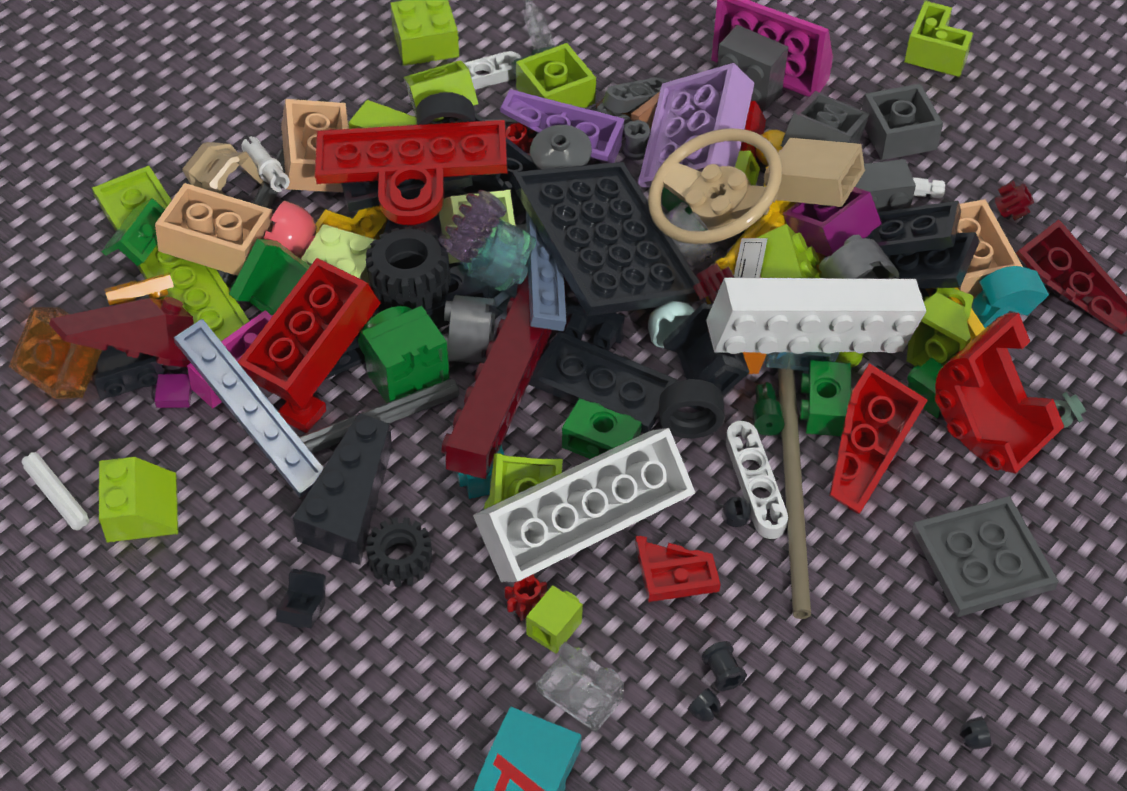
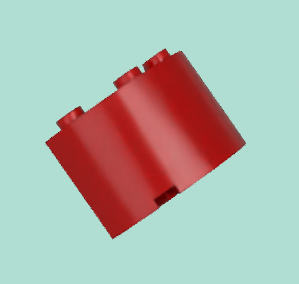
(987, 401)

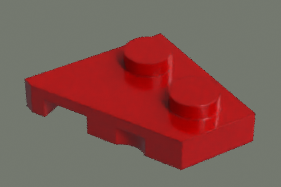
(675, 571)

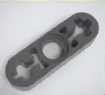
(631, 95)

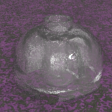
(693, 253)

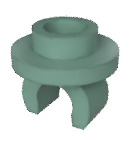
(1072, 407)

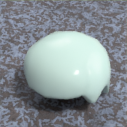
(666, 319)

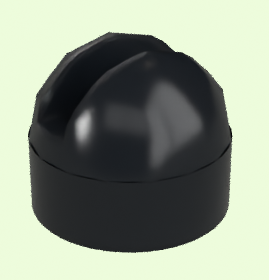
(729, 511)
(705, 706)
(975, 733)

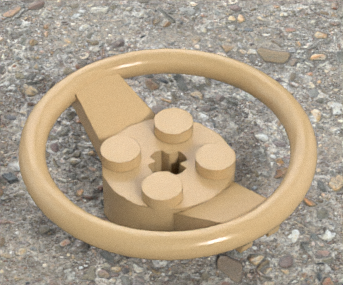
(717, 194)

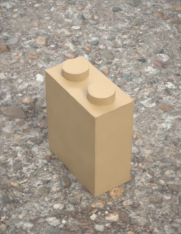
(818, 171)

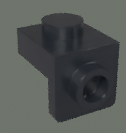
(303, 599)

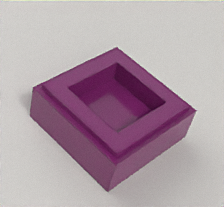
(173, 391)

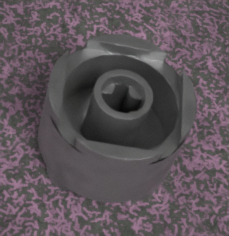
(858, 260)
(469, 328)

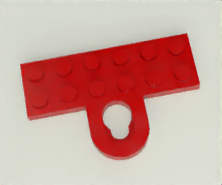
(407, 153)

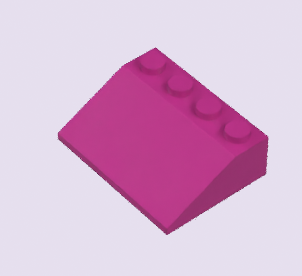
(808, 44)

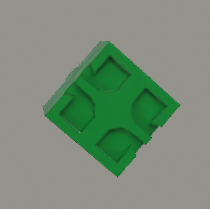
(403, 352)

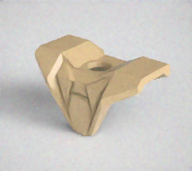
(214, 163)

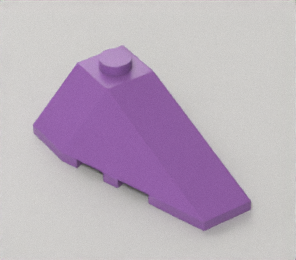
(540, 113)

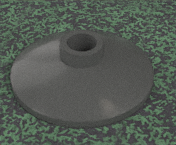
(573, 152)

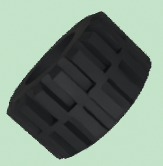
(408, 268)

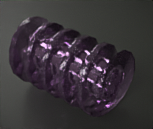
(473, 226)

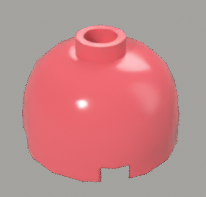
(292, 228)

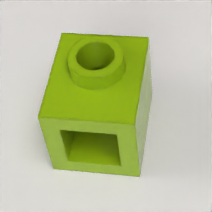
(554, 618)

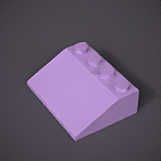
(694, 107)

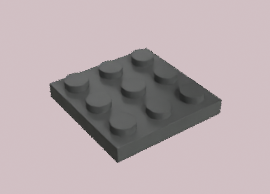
(984, 556)

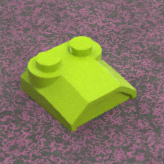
(518, 474)

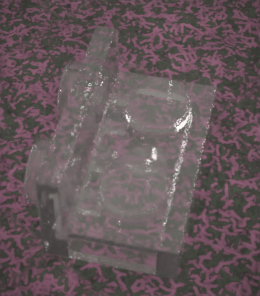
(582, 687)

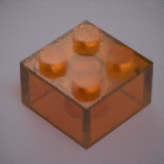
(49, 361)

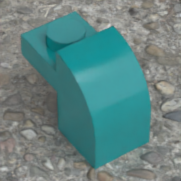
(1008, 290)

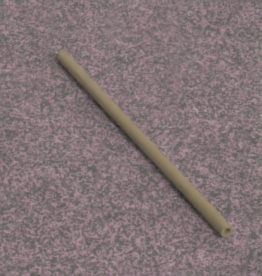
(794, 496)

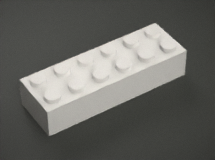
(814, 315)
(583, 505)

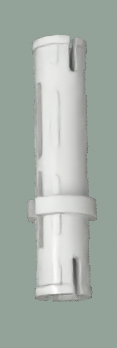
(267, 167)

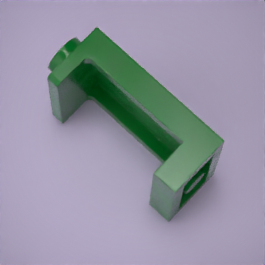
(268, 275)

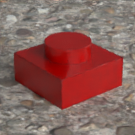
(303, 418)

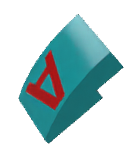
(529, 755)

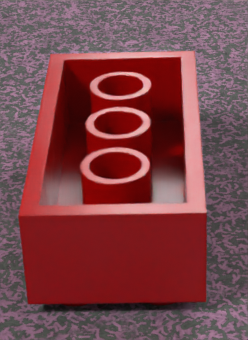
(309, 332)

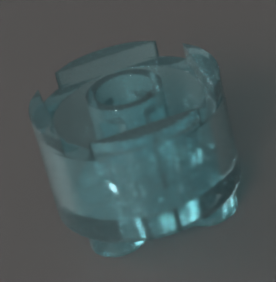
(502, 257)

